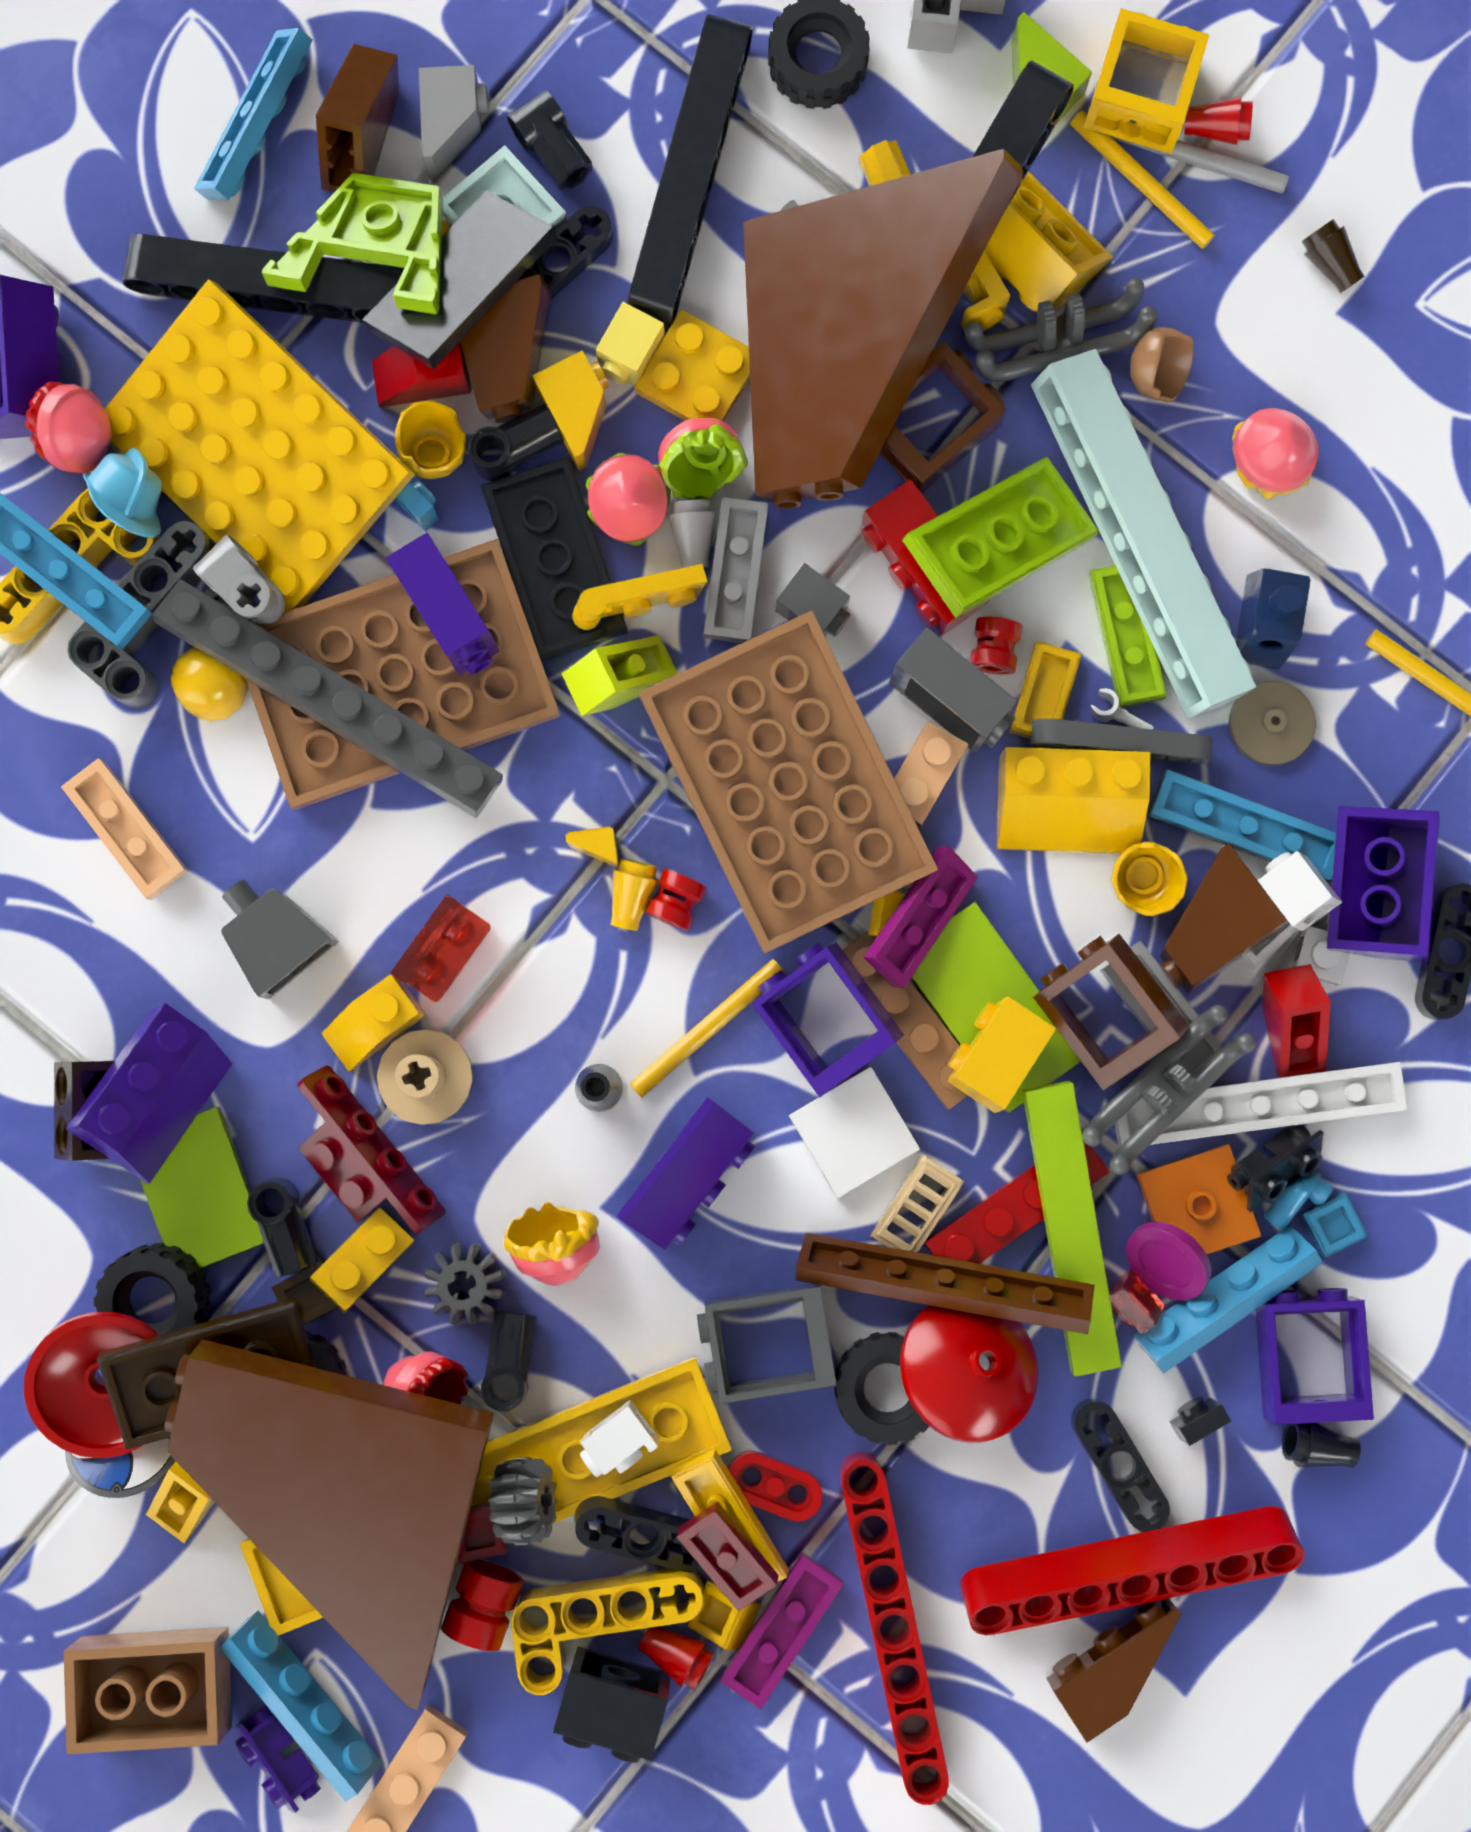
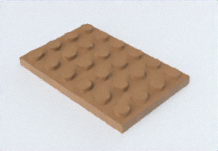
(390, 652)
(787, 781)

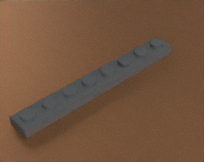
(328, 698)

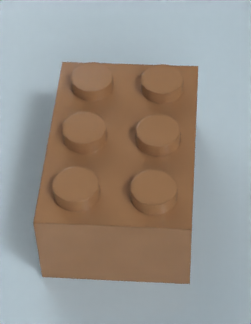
(147, 1690)

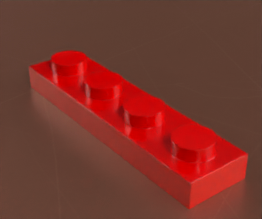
(1000, 1216)

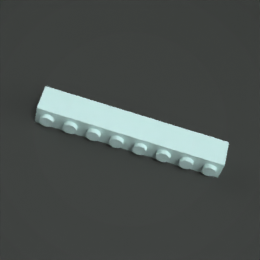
(1142, 533)

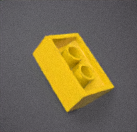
(1043, 247)
(1072, 799)

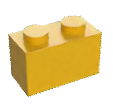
(999, 1054)

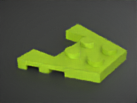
(374, 223)

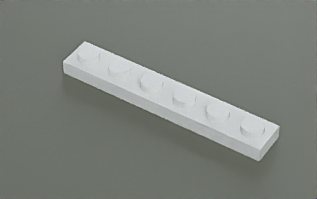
(1279, 1103)

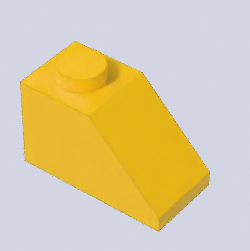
(576, 401)
(373, 1022)
(179, 1504)

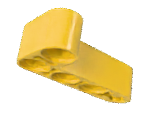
(96, 542)
(611, 1617)

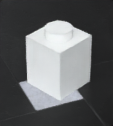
(1298, 889)

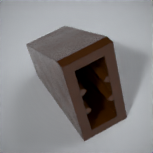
(356, 115)
(507, 349)
(1220, 923)

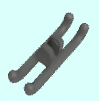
(1060, 335)
(1166, 1088)

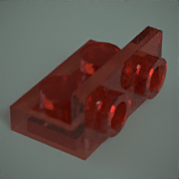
(441, 949)

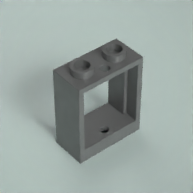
(953, 691)
(717, 1371)

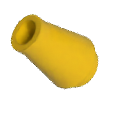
(632, 891)

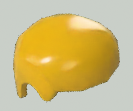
(430, 439)
(207, 686)
(1149, 878)

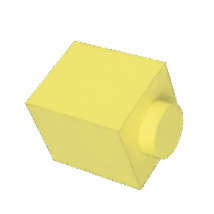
(629, 344)

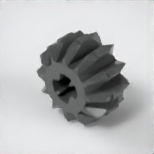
(452, 1272)
(522, 1501)

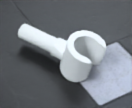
(1116, 712)

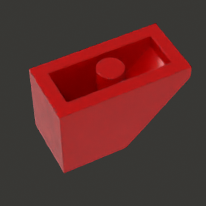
(406, 380)
(1296, 1020)

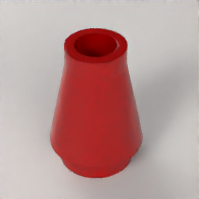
(1221, 120)
(677, 1655)

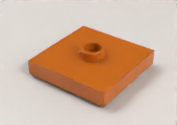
(1199, 1199)

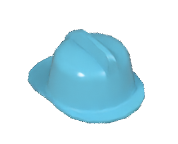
(126, 492)

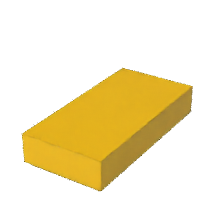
(1045, 687)

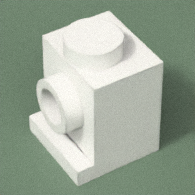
(617, 1441)

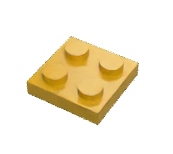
(695, 371)

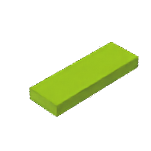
(1128, 648)

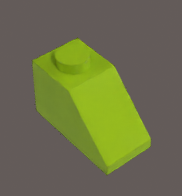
(1036, 44)

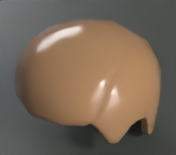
(1162, 363)

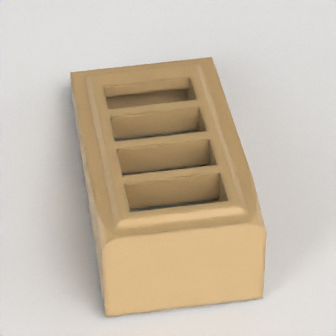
(938, 1173)

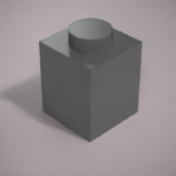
(814, 592)

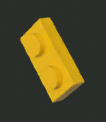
(361, 1259)

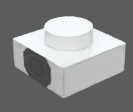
(1326, 963)

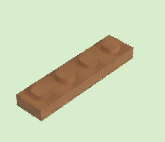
(925, 1037)

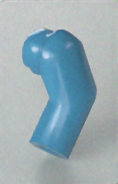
(1295, 1195)

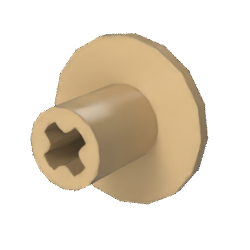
(424, 1077)

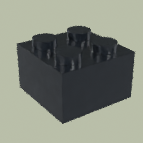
(613, 1705)

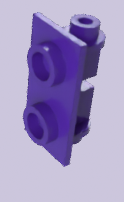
(285, 1776)

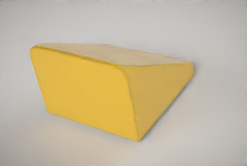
(597, 843)
(721, 1620)

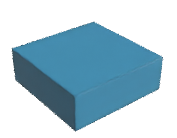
(1333, 1224)

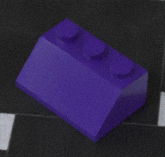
(26, 349)
(1385, 882)
(151, 1092)
(687, 1175)

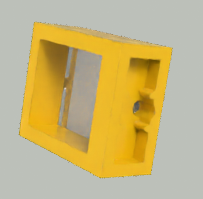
(1146, 81)

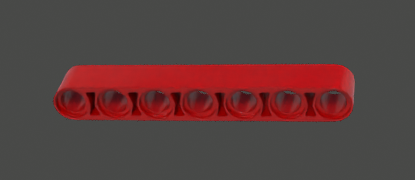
(1130, 1570)
(897, 1649)

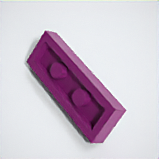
(920, 918)
(781, 1630)

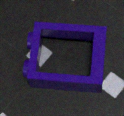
(444, 605)
(794, 1041)
(1357, 1401)

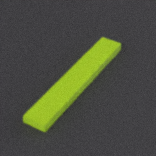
(1071, 1218)

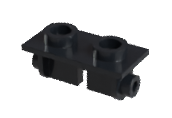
(1292, 1154)

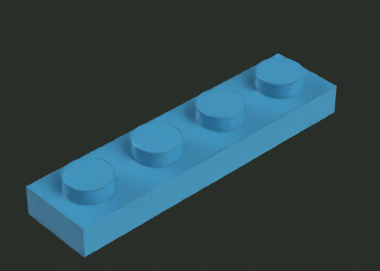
(258, 105)
(69, 576)
(1240, 822)
(1229, 1298)
(301, 1705)

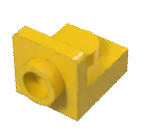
(989, 292)

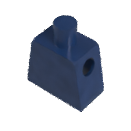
(1272, 611)

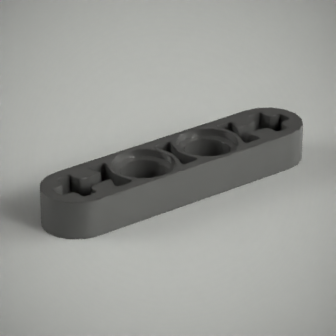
(1162, 745)

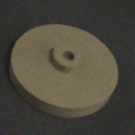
(1272, 723)

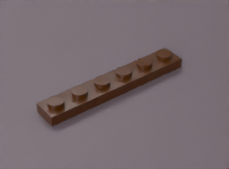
(946, 1283)

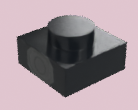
(1199, 1419)

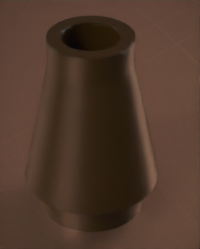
(1333, 255)

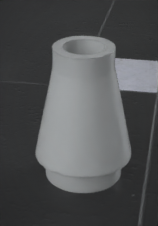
(692, 531)

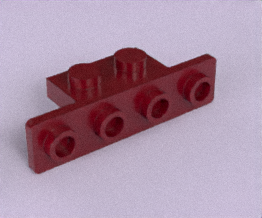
(359, 1157)

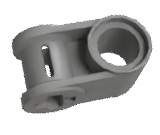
(237, 579)

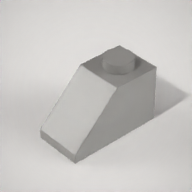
(449, 113)

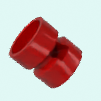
(479, 1613)

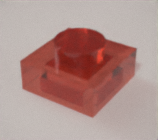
(1135, 1302)

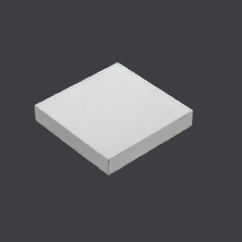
(854, 1132)

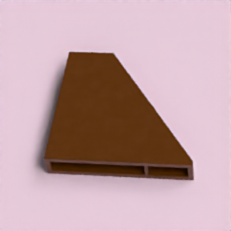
(849, 312)
(341, 1489)

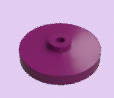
(1168, 1260)

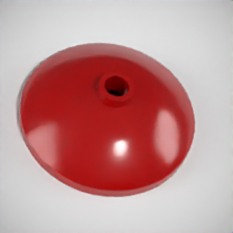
(952, 1388)
(66, 1390)

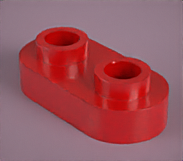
(772, 1488)

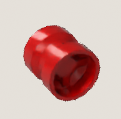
(996, 645)
(672, 910)

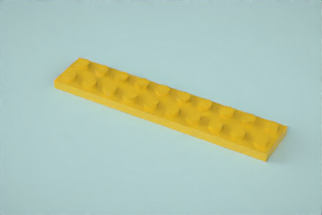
(671, 1402)

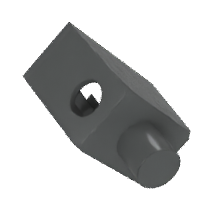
(272, 937)

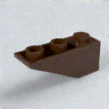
(1109, 1676)

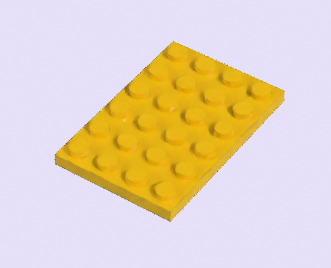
(255, 445)

